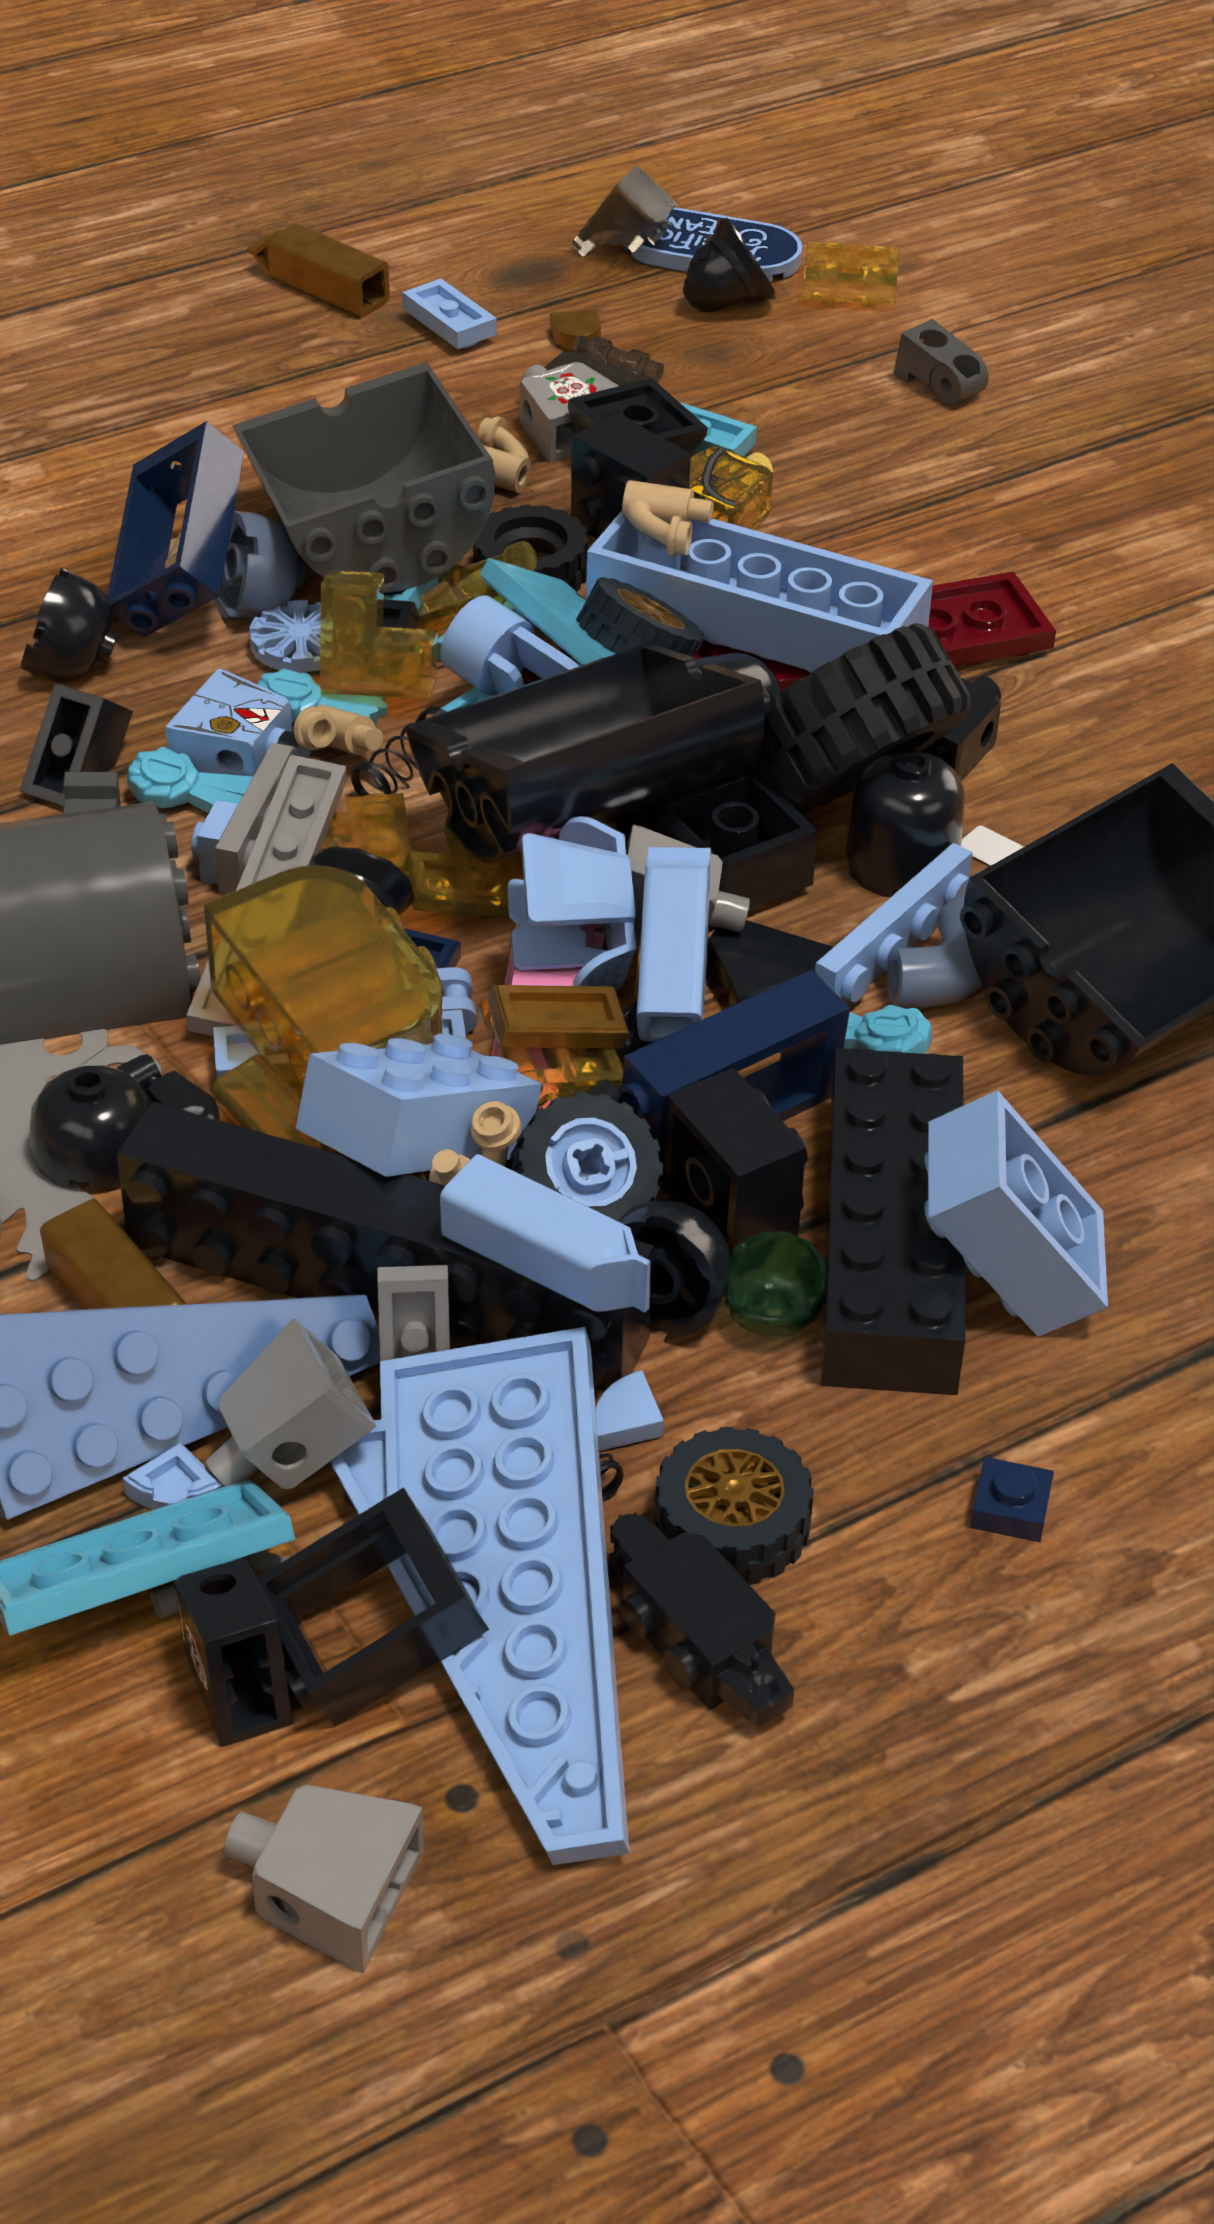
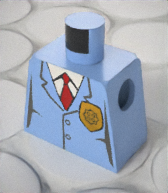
(231, 726)

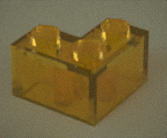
(363, 655)

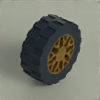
(628, 617)
(734, 1470)

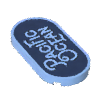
(772, 246)

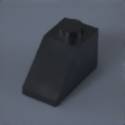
(75, 736)

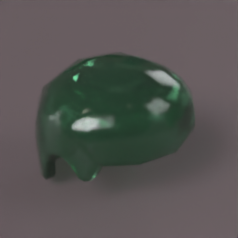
(775, 1284)

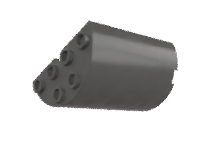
(378, 480)
(92, 923)

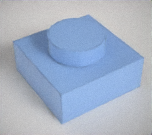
(206, 837)

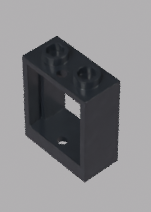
(341, 1562)

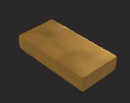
(557, 1016)

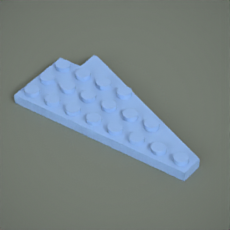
(510, 1482)

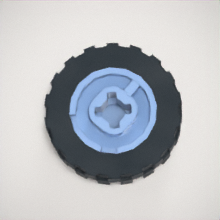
(591, 1153)

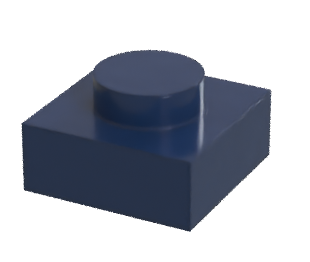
(1012, 1499)

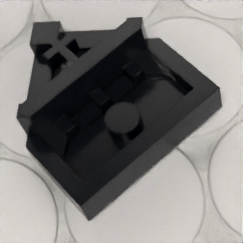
(758, 959)

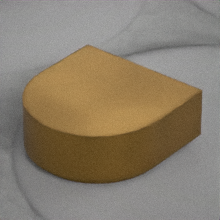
(570, 324)

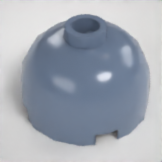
(258, 568)

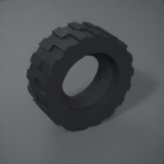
(547, 532)

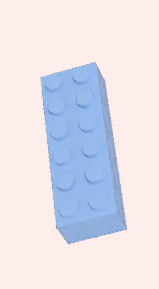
(764, 590)

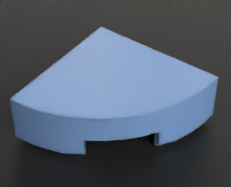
(627, 1413)
(169, 1479)

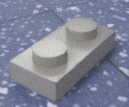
(413, 1310)

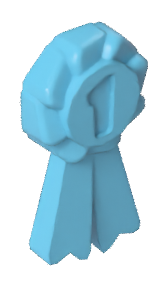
(304, 692)
(173, 780)
(889, 1030)

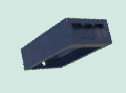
(209, 475)
(793, 1018)

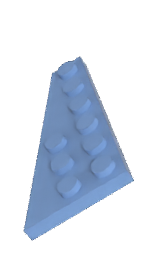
(128, 1383)

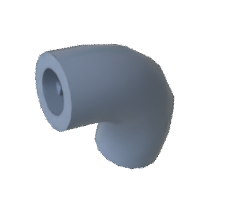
(935, 973)

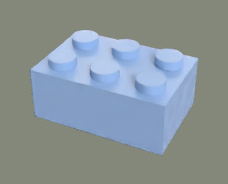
(407, 1100)
(1015, 1214)

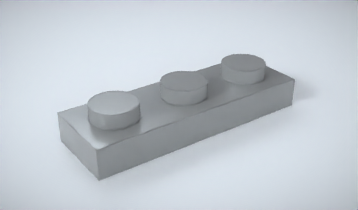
(244, 826)

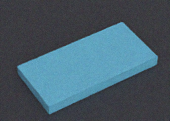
(548, 605)
(138, 1554)

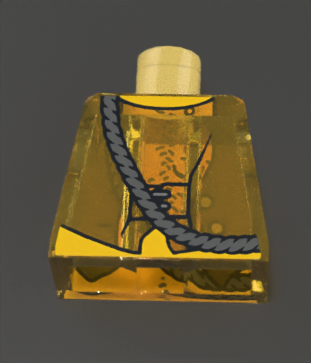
(735, 485)

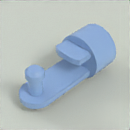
(492, 646)

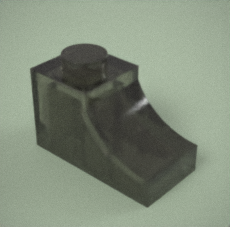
(628, 215)

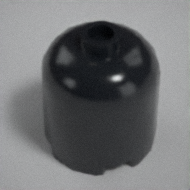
(902, 818)

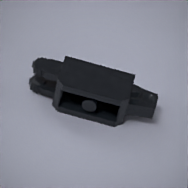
(699, 1618)

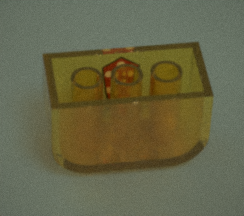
(318, 966)

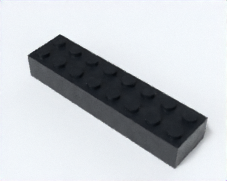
(323, 1227)

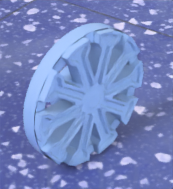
(286, 641)

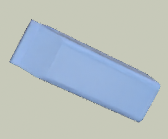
(673, 941)
(544, 1236)

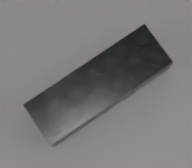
(890, 1280)

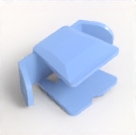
(570, 885)

